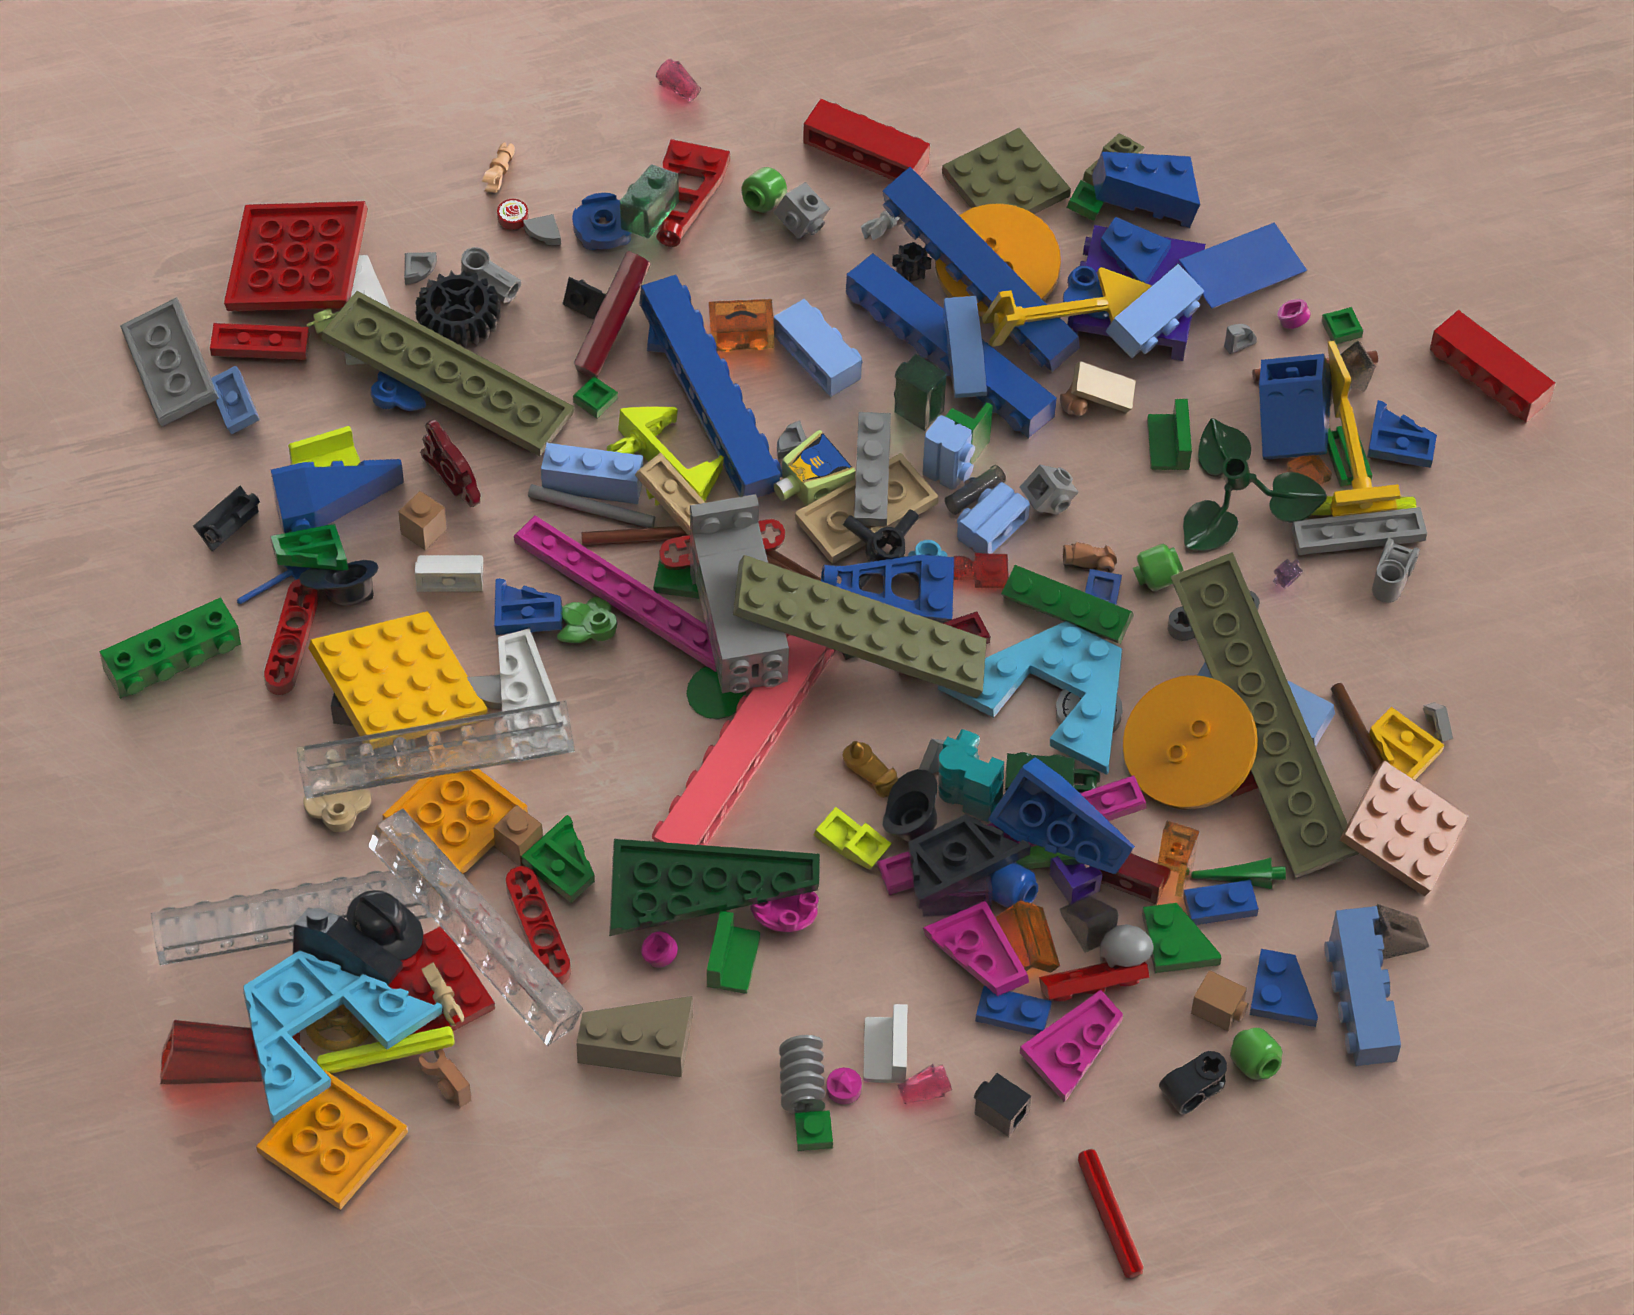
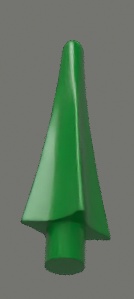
(1259, 872)

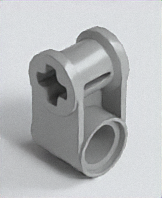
(1393, 571)

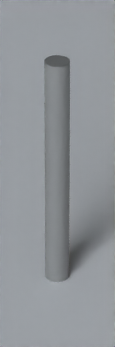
(591, 506)

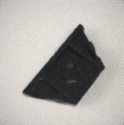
(959, 856)

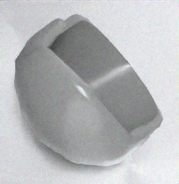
(1125, 946)

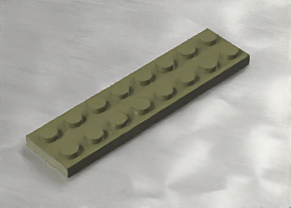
(448, 373)
(859, 626)

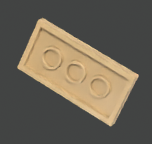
(825, 517)

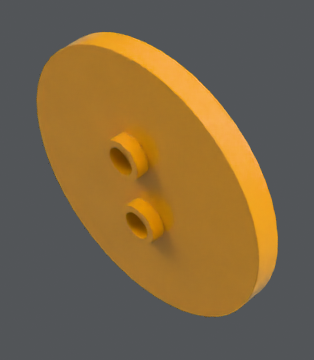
(1019, 241)
(1190, 742)

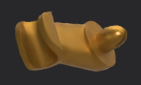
(862, 761)

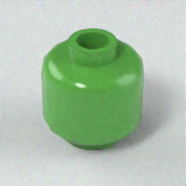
(763, 189)
(1157, 566)
(1256, 1053)

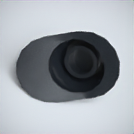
(344, 586)
(911, 805)
(386, 922)

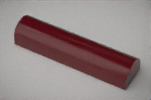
(611, 314)

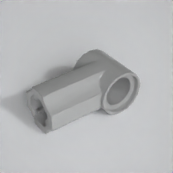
(478, 261)

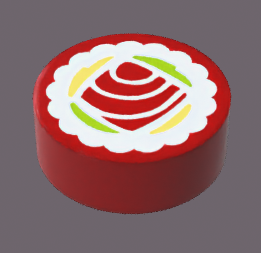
(512, 213)

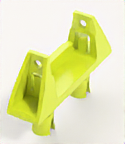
(639, 430)

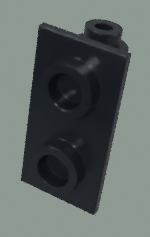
(583, 297)
(227, 517)

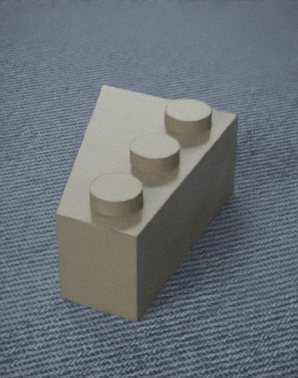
(638, 1036)

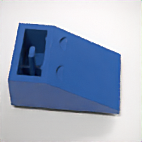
(1294, 406)

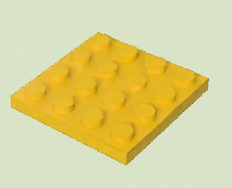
(396, 675)

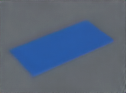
(1243, 265)

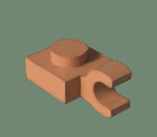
(452, 1082)

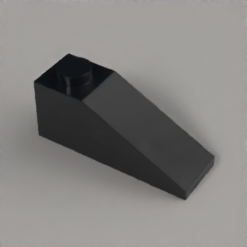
(338, 941)

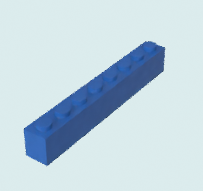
(975, 264)
(922, 325)
(710, 387)

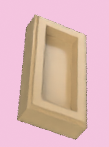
(1103, 387)

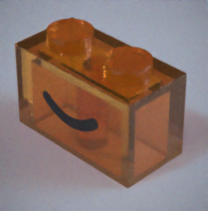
(742, 324)

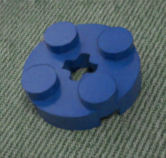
(587, 225)

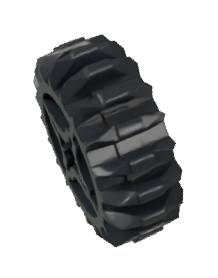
(458, 298)

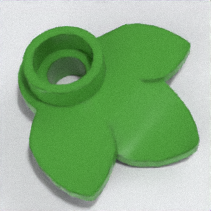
(588, 621)

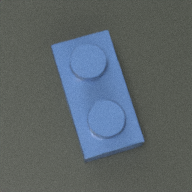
(234, 400)

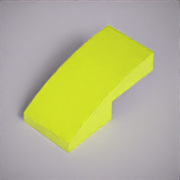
(851, 840)

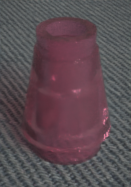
(677, 79)
(925, 1085)

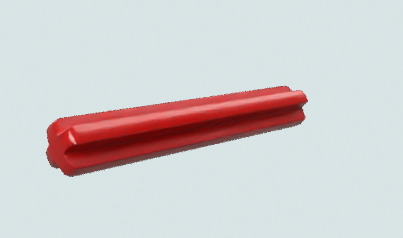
(1110, 1214)

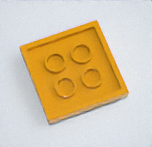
(458, 813)
(333, 1142)

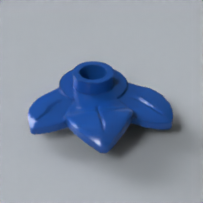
(1087, 290)
(391, 393)

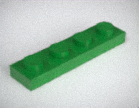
(1067, 604)

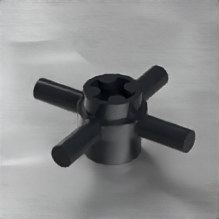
(878, 540)

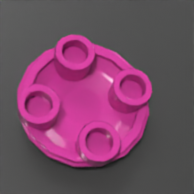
(787, 913)

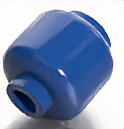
(1013, 884)

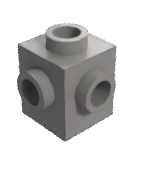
(802, 211)
(1049, 489)

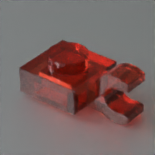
(986, 569)

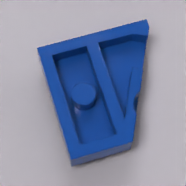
(1400, 439)
(525, 609)
(1281, 990)

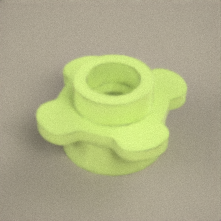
(322, 320)

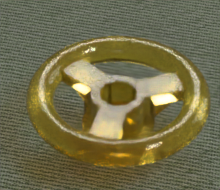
(345, 1023)

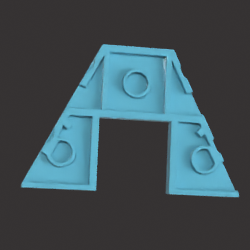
(1072, 662)
(301, 993)

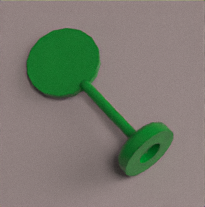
(707, 698)

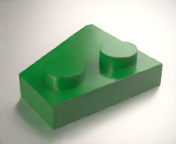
(310, 548)
(561, 861)
(1177, 940)

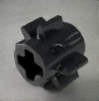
(911, 261)

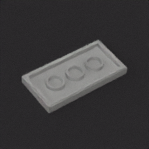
(169, 362)

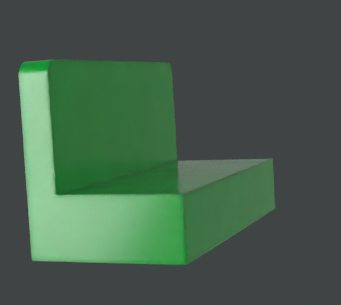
(979, 426)
(1170, 438)
(732, 955)

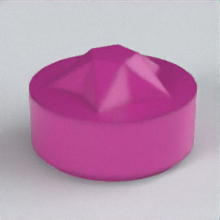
(1293, 313)
(659, 949)
(844, 1086)

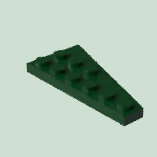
(685, 881)

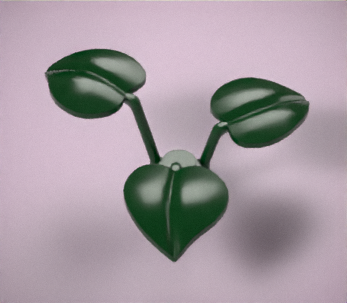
(1226, 452)

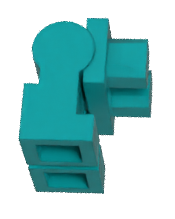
(967, 779)

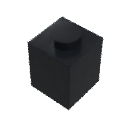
(1002, 1104)

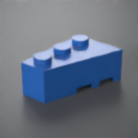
(1148, 182)

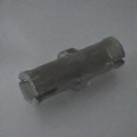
(973, 489)

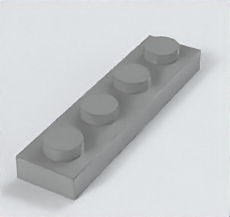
(872, 468)
(1359, 531)

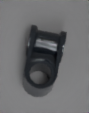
(1190, 1085)

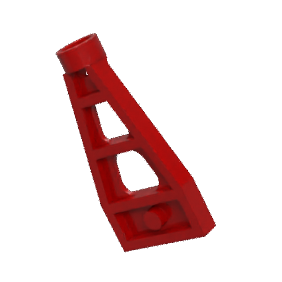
(694, 161)

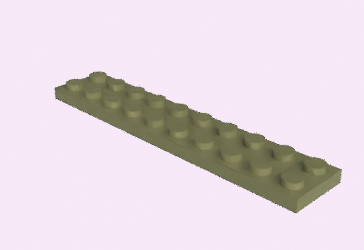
(1286, 759)

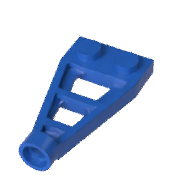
(934, 575)

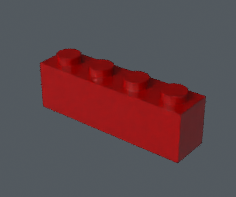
(864, 141)
(1492, 366)

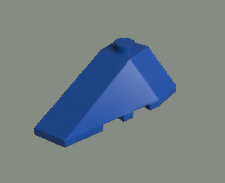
(320, 495)
(1056, 816)

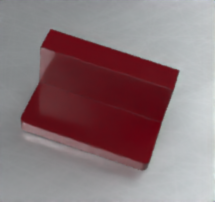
(1139, 878)

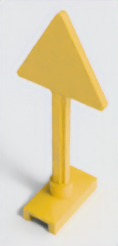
(1117, 290)
(1363, 496)

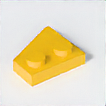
(1404, 743)

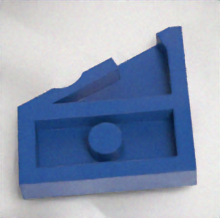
(1135, 248)

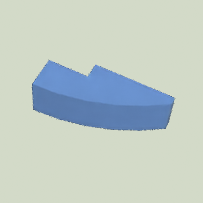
(965, 346)

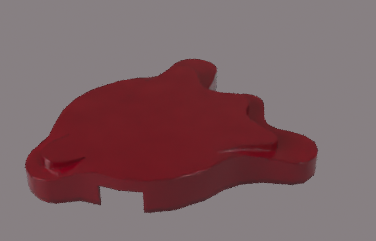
(449, 464)

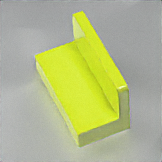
(325, 448)

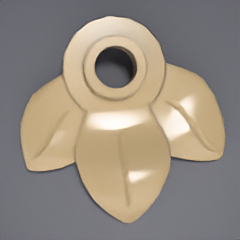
(338, 809)

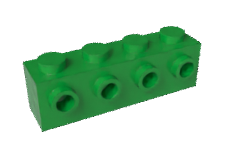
(170, 648)

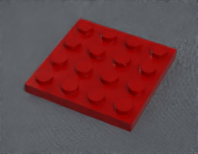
(296, 256)

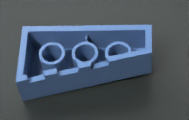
(1362, 987)

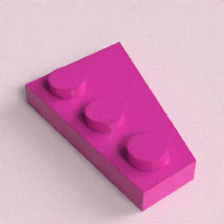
(980, 947)
(1072, 1043)

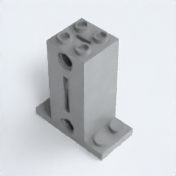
(742, 650)

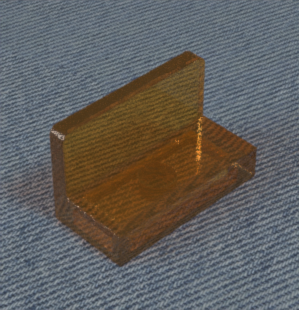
(1178, 852)
(1029, 936)

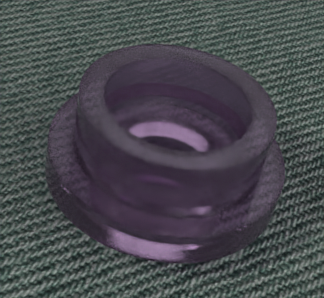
(1287, 573)

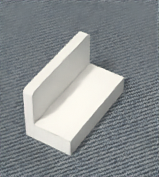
(449, 573)
(886, 1047)

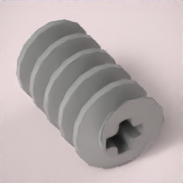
(802, 1074)

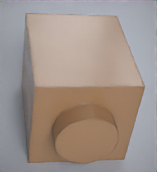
(422, 520)
(517, 834)
(1219, 1001)

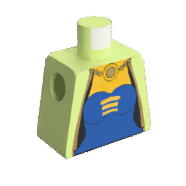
(813, 470)

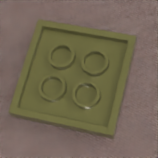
(1007, 173)

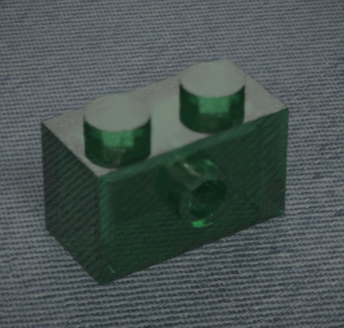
(649, 201)
(919, 392)

